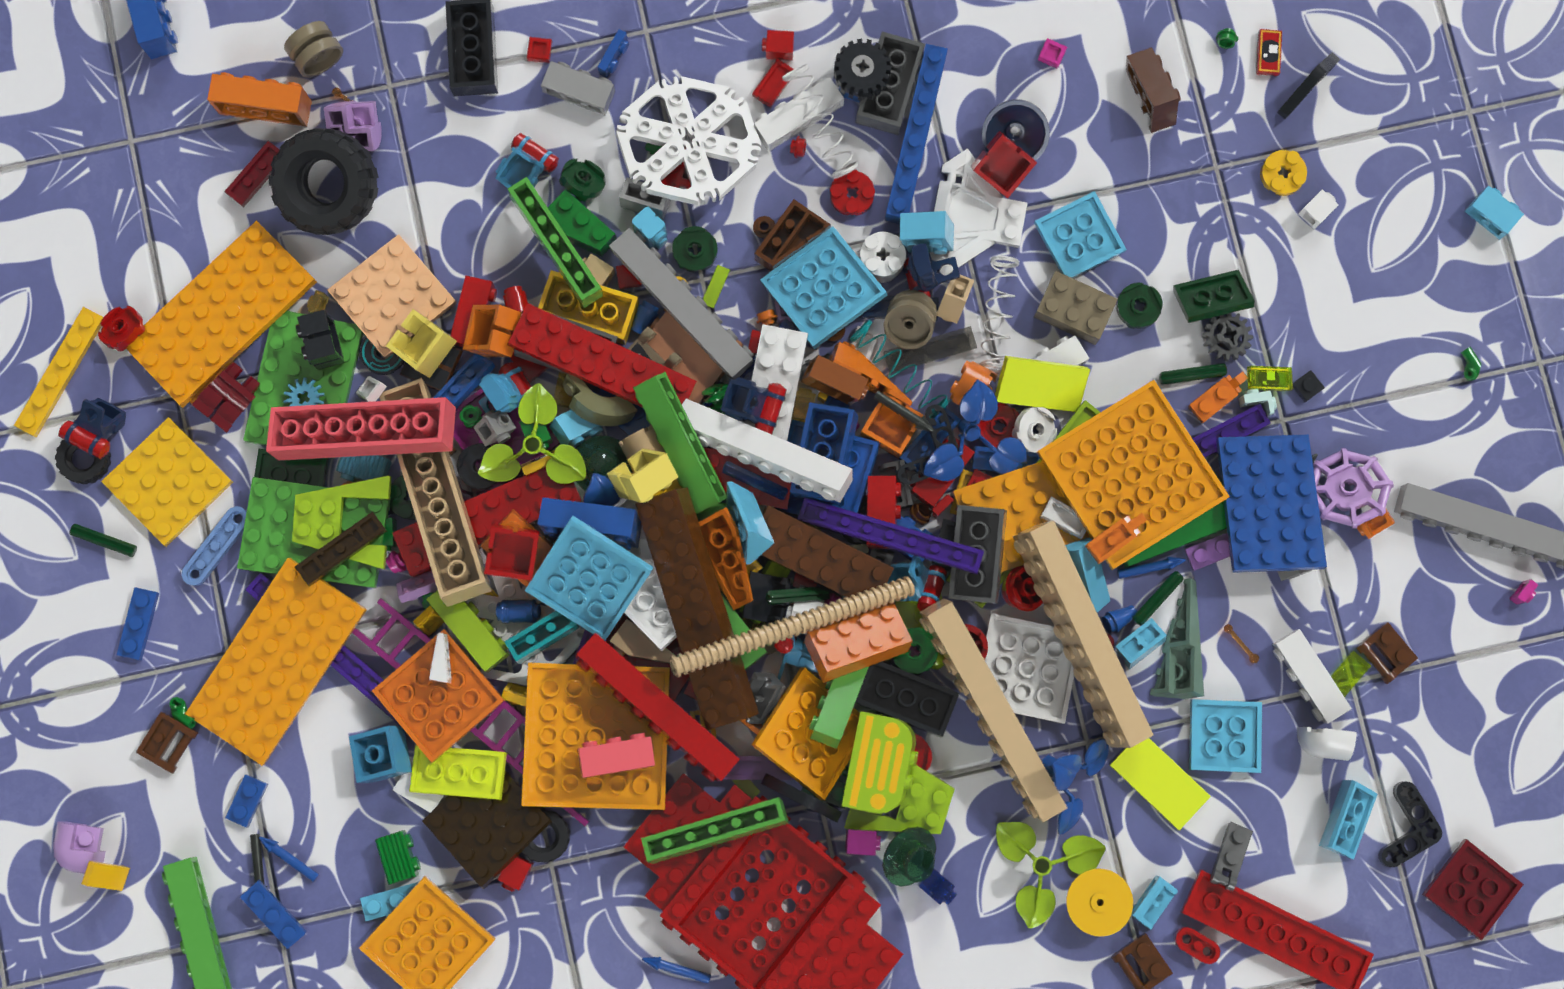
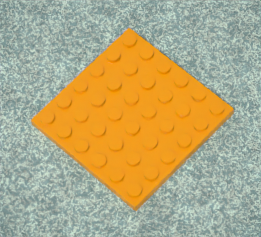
(1133, 463)
(571, 709)

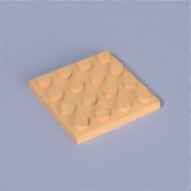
(386, 290)

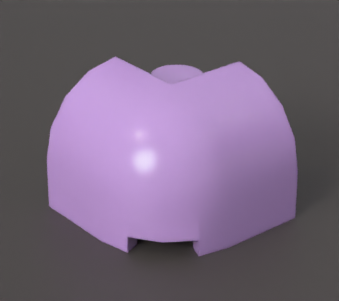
(356, 120)
(77, 845)

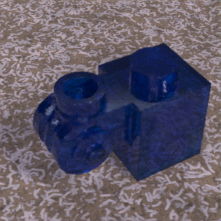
(938, 888)

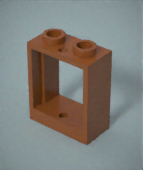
(835, 380)

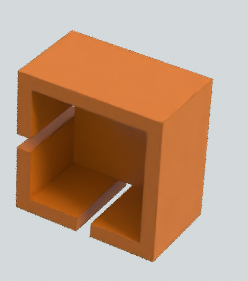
(491, 330)
(889, 428)

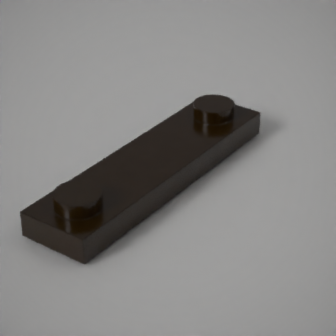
(340, 549)

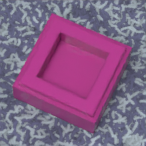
(1052, 53)

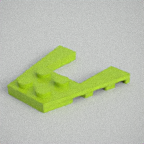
(321, 511)
(922, 807)

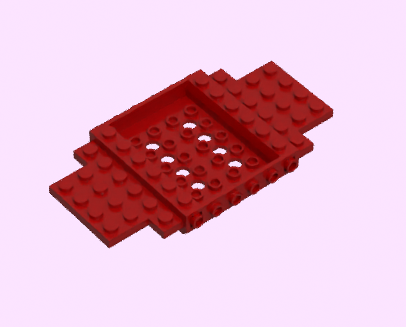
(818, 943)

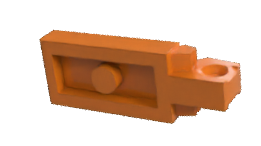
(1217, 397)
(1115, 537)

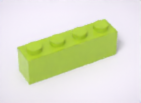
(471, 631)

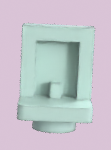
(1254, 397)

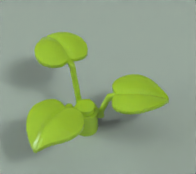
(566, 463)
(1016, 840)

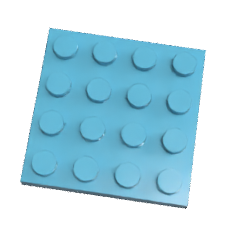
(823, 287)
(589, 578)

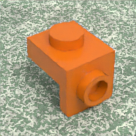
(1376, 525)

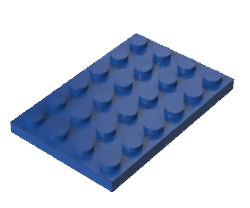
(1271, 503)

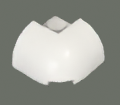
(1327, 743)

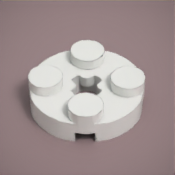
(1024, 428)

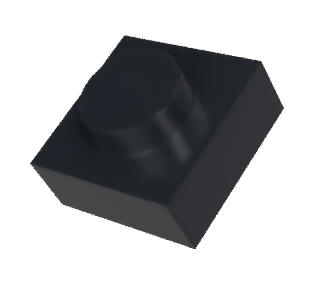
(1308, 386)

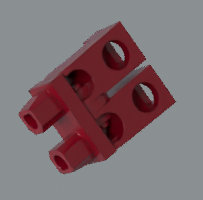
(226, 394)

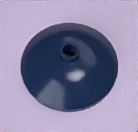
(1031, 121)

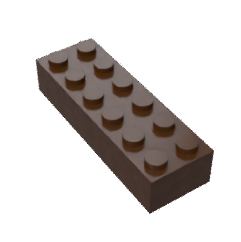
(821, 556)

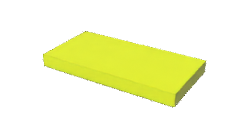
(1041, 384)
(460, 773)
(1160, 782)

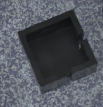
(319, 340)

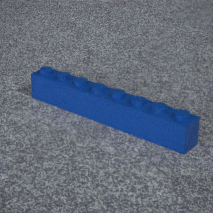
(916, 132)

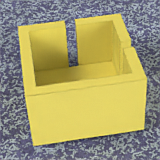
(427, 346)
(651, 473)

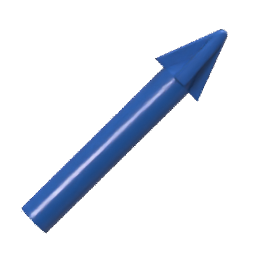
(1169, 563)
(272, 846)
(658, 963)

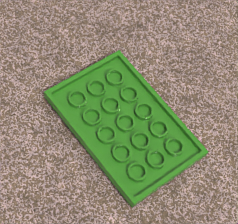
(284, 363)
(270, 528)

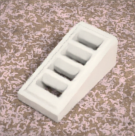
(440, 665)

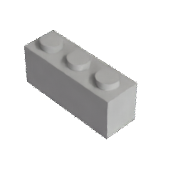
(578, 87)

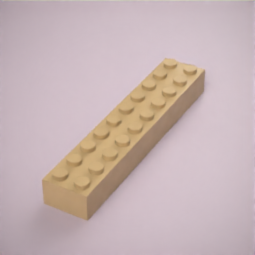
(441, 515)
(1082, 635)
(993, 710)

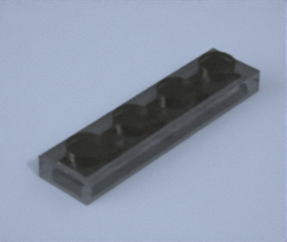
(935, 349)

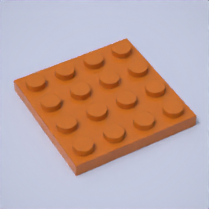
(437, 711)

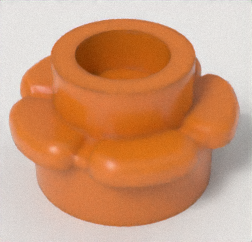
(766, 317)

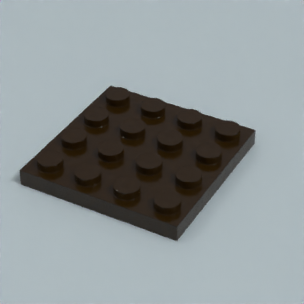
(486, 832)

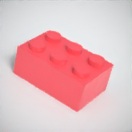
(616, 755)

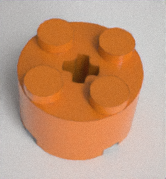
(970, 373)

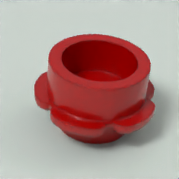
(798, 147)

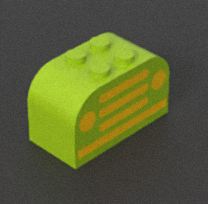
(880, 764)

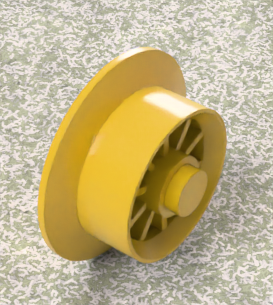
(1099, 902)

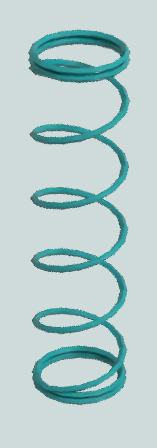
(864, 329)

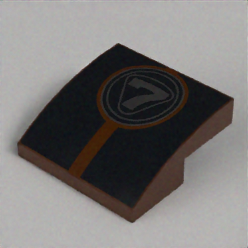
(442, 373)

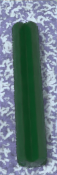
(1193, 373)
(103, 540)
(797, 595)
(1158, 598)

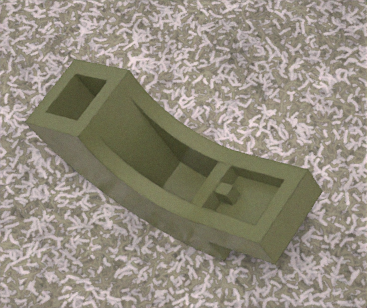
(595, 408)

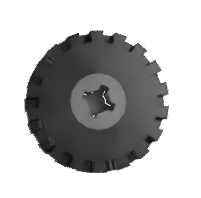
(861, 80)

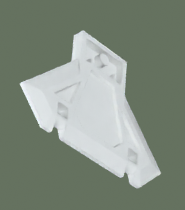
(977, 211)

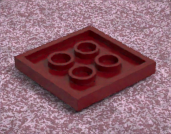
(1472, 889)

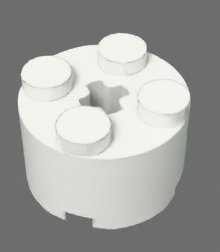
(893, 250)

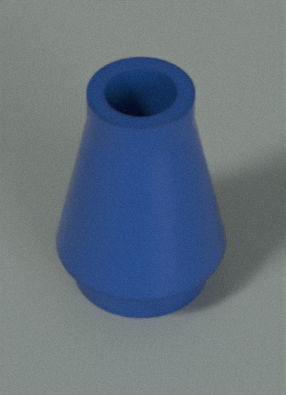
(644, 316)
(1118, 619)

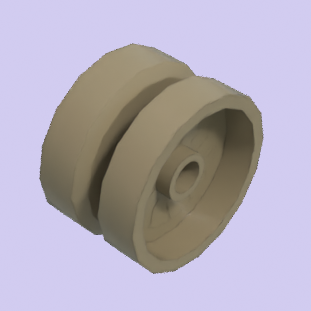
(313, 49)
(910, 319)

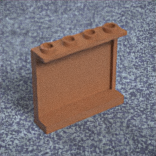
(696, 362)

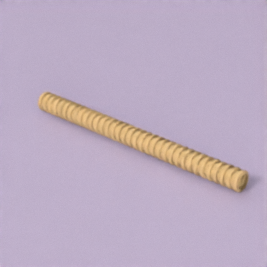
(792, 626)

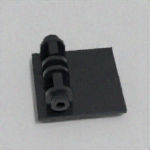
(759, 608)

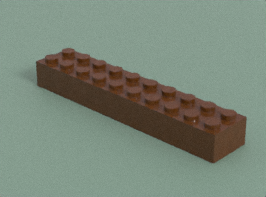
(695, 604)

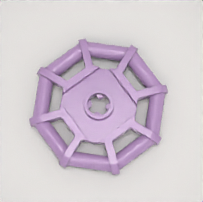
(1361, 492)

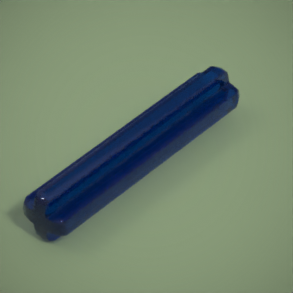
(754, 480)

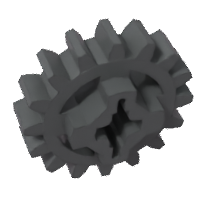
(1229, 344)

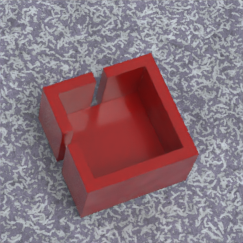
(1003, 164)
(512, 552)

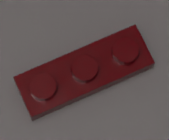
(253, 175)

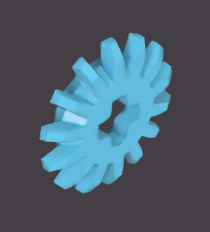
(301, 389)

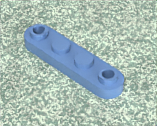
(214, 547)

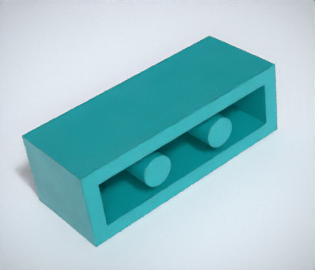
(540, 636)

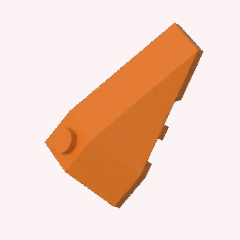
(852, 359)
(727, 557)

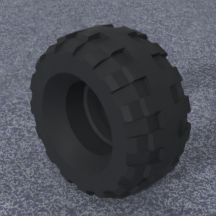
(291, 185)

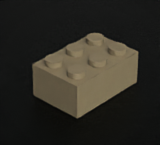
(1075, 308)

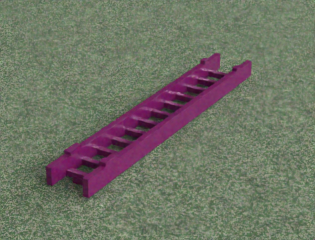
(477, 732)

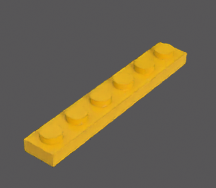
(59, 372)

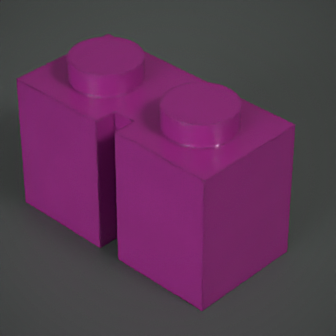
(862, 842)

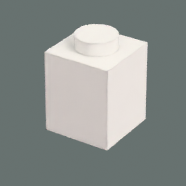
(1318, 208)

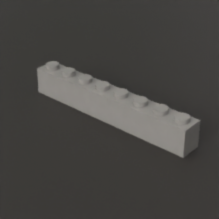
(681, 304)
(1481, 524)

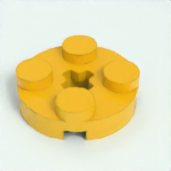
(1277, 183)

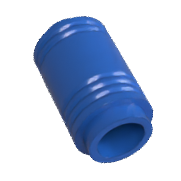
(518, 611)

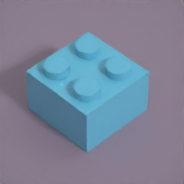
(929, 228)

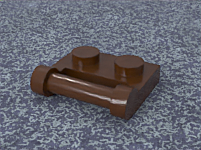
(1392, 648)
(159, 739)
(1148, 960)

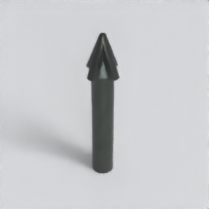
(921, 423)
(257, 858)

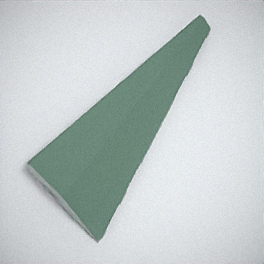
(1182, 661)

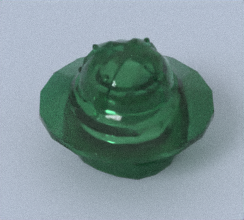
(600, 457)
(909, 857)

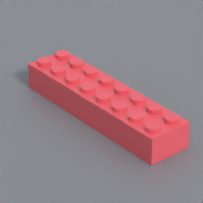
(361, 429)

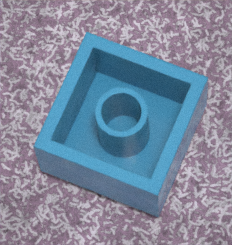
(380, 754)

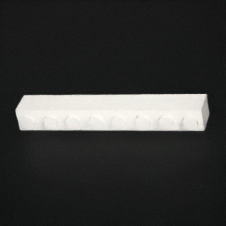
(769, 452)

